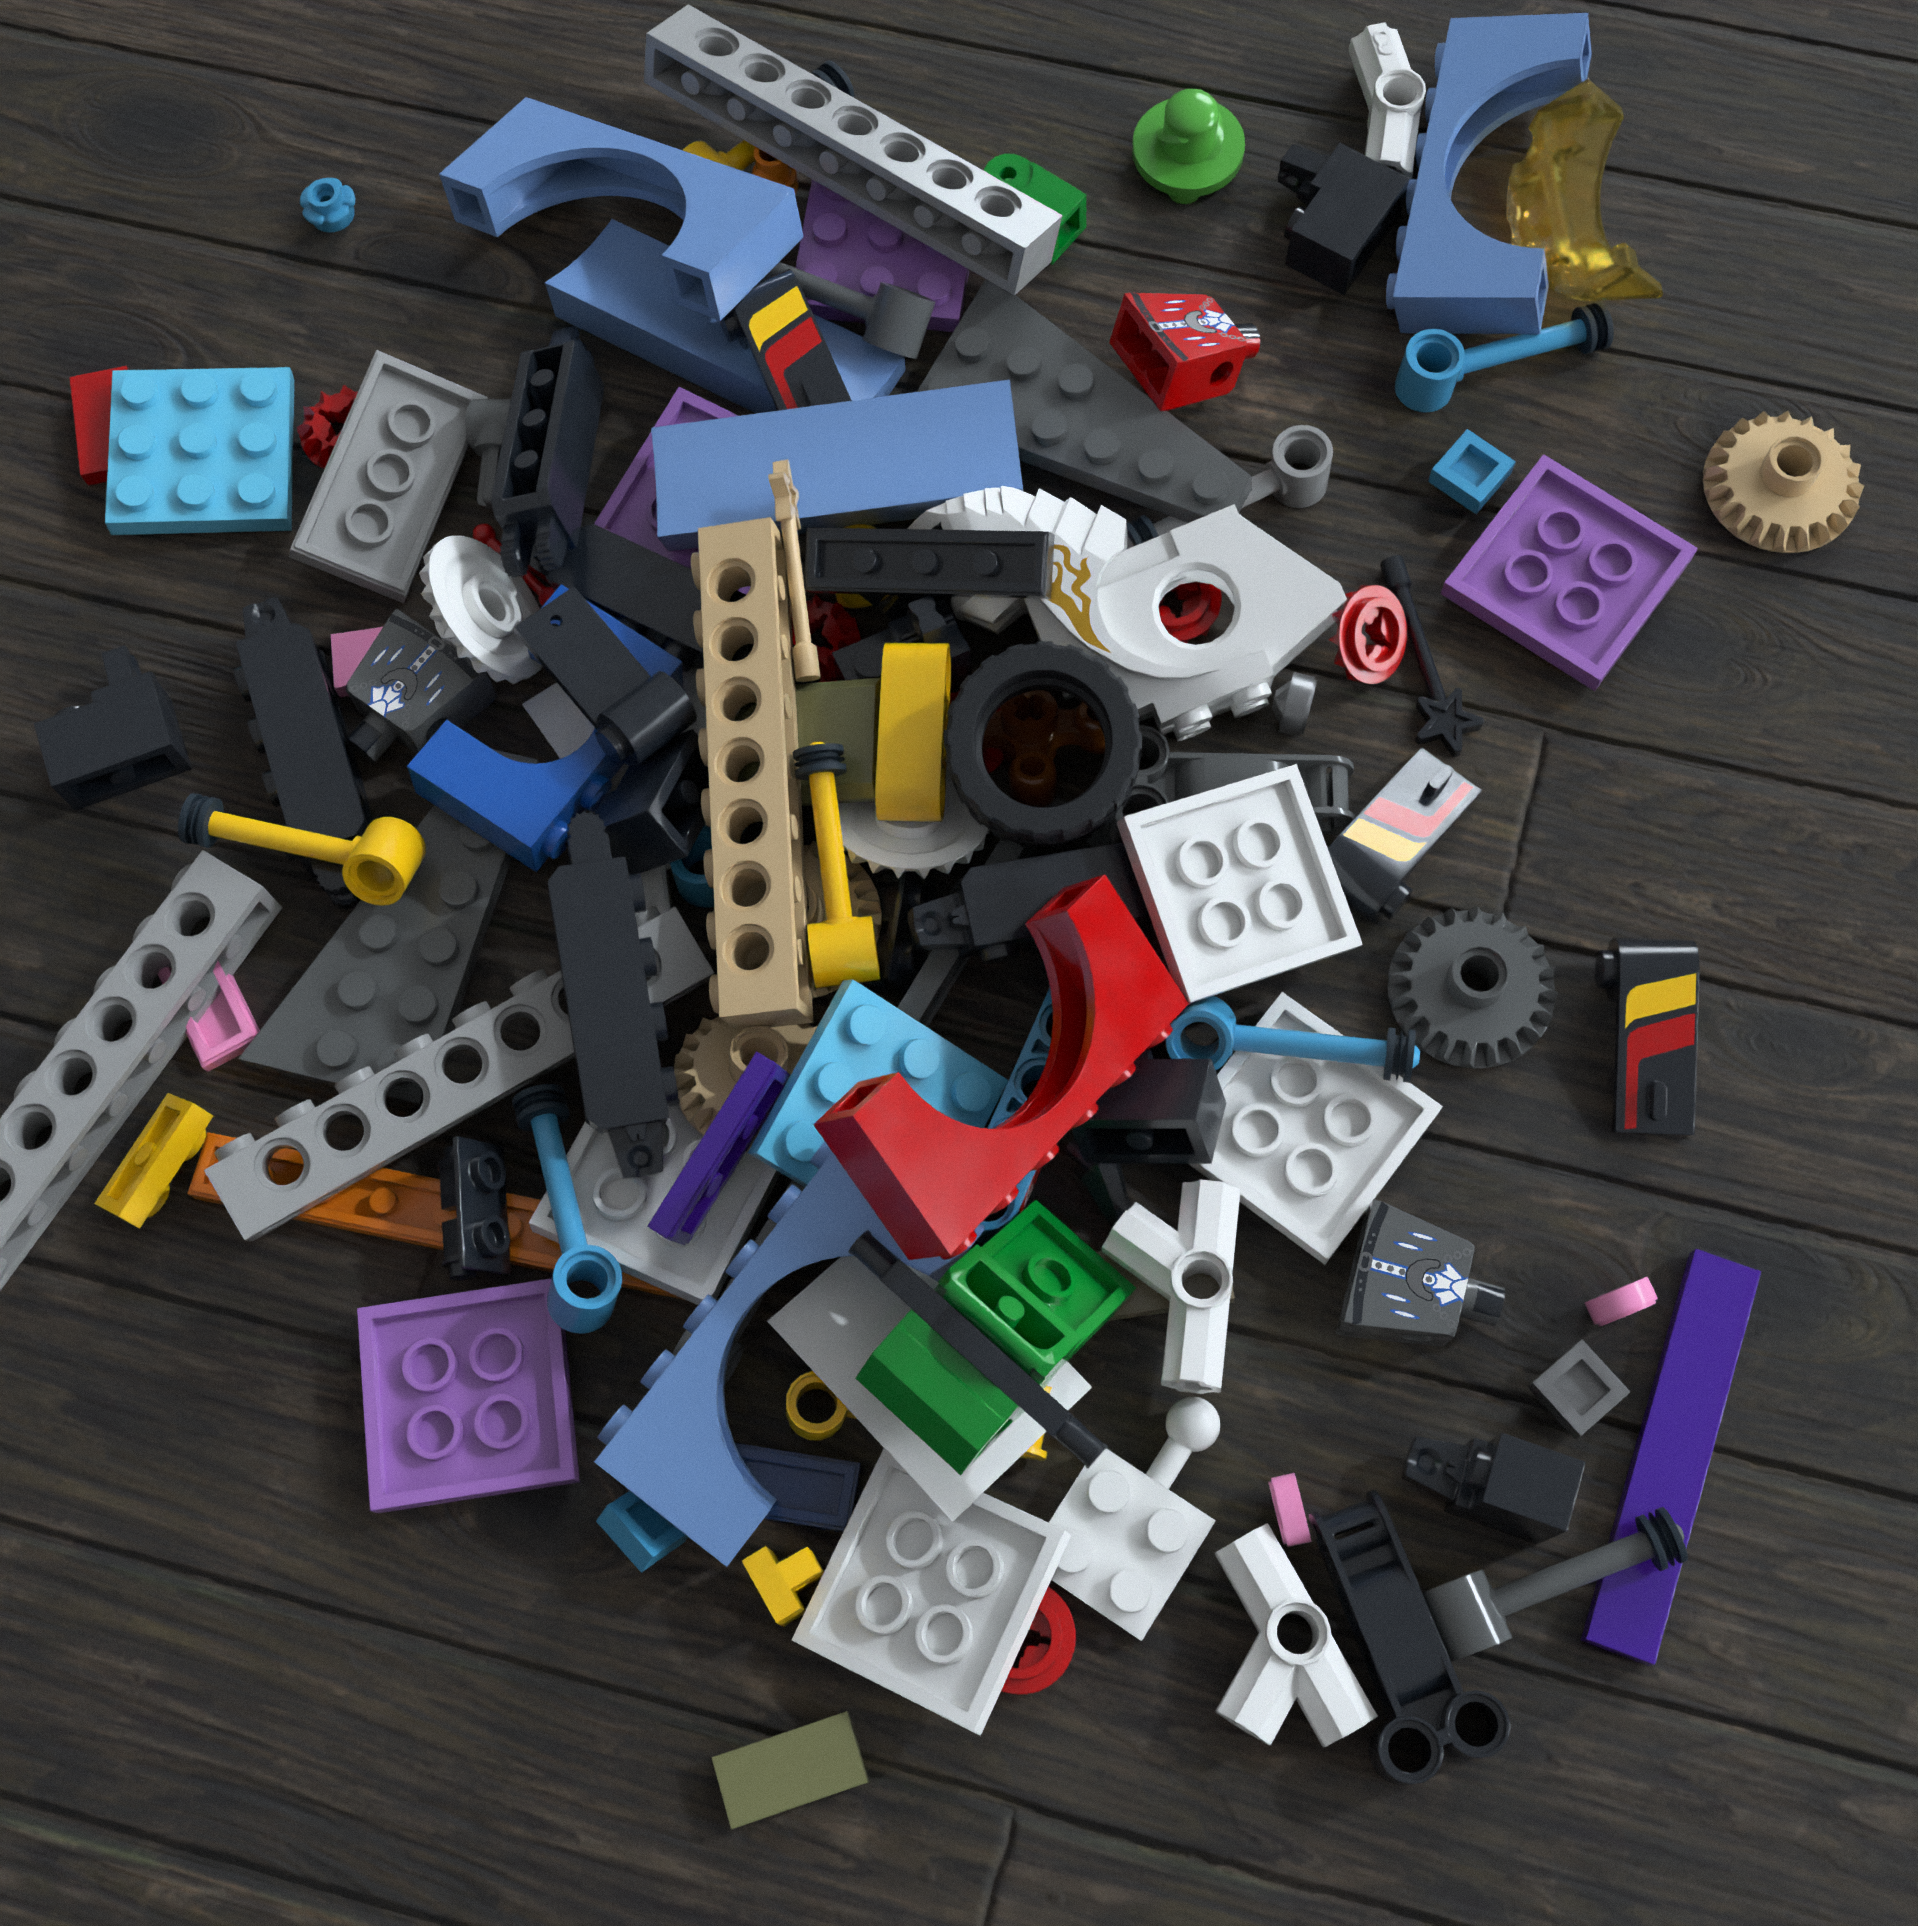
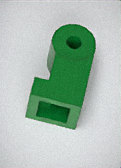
(1046, 189)

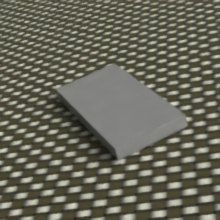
(387, 478)

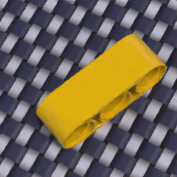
(911, 732)

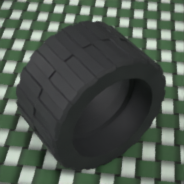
(1031, 669)

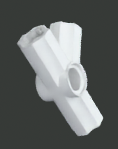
(1167, 1258)
(1273, 1676)

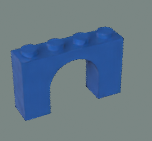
(520, 803)

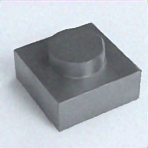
(1578, 1389)

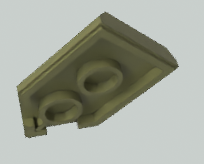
(837, 714)

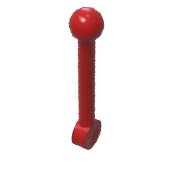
(486, 534)

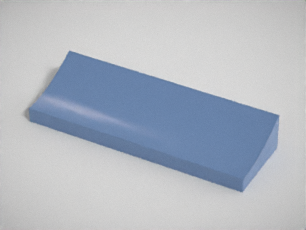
(626, 299)
(846, 459)

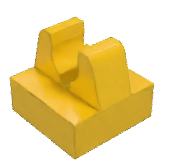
(783, 1581)

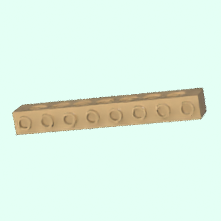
(781, 988)

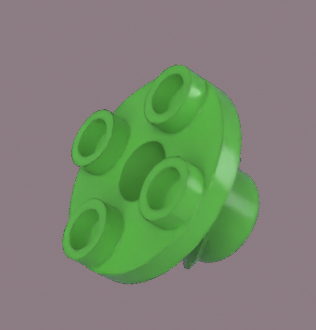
(1188, 146)

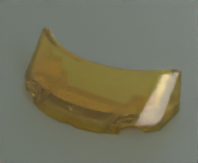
(1557, 200)

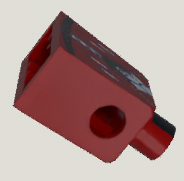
(1181, 346)

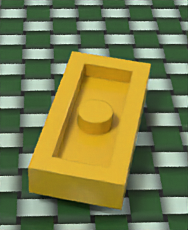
(144, 1175)

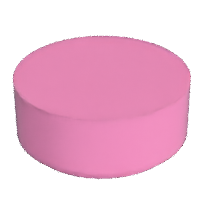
(1621, 1302)
(1289, 1510)

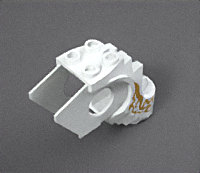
(1111, 598)

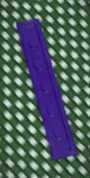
(1674, 1447)

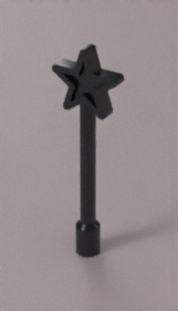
(1443, 715)

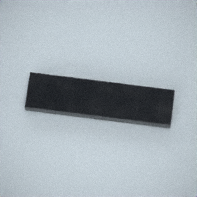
(929, 562)

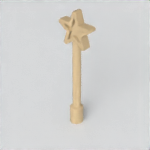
(786, 511)

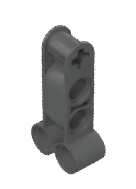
(1189, 773)

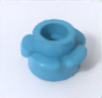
(328, 204)

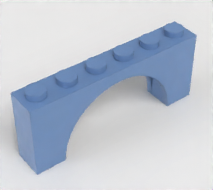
(546, 156)
(1447, 268)
(678, 1438)

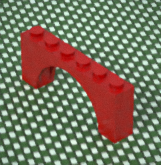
(942, 1177)

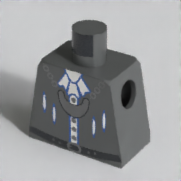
(411, 687)
(1412, 1282)

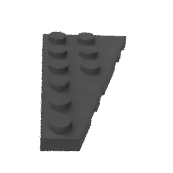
(1083, 415)
(391, 967)

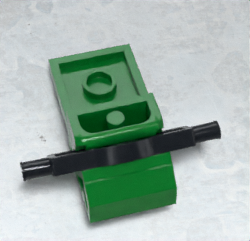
(991, 1336)

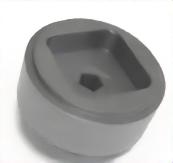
(1293, 703)

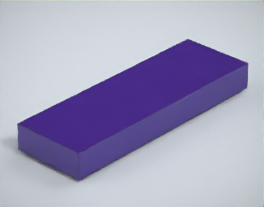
(720, 1150)

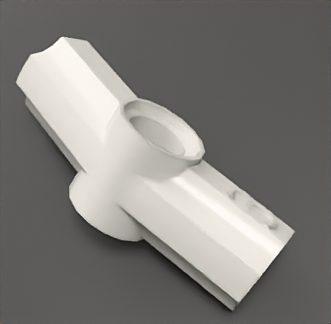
(1392, 96)

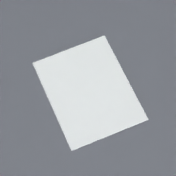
(836, 1330)

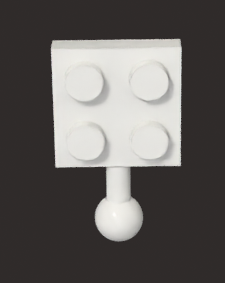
(1130, 1529)

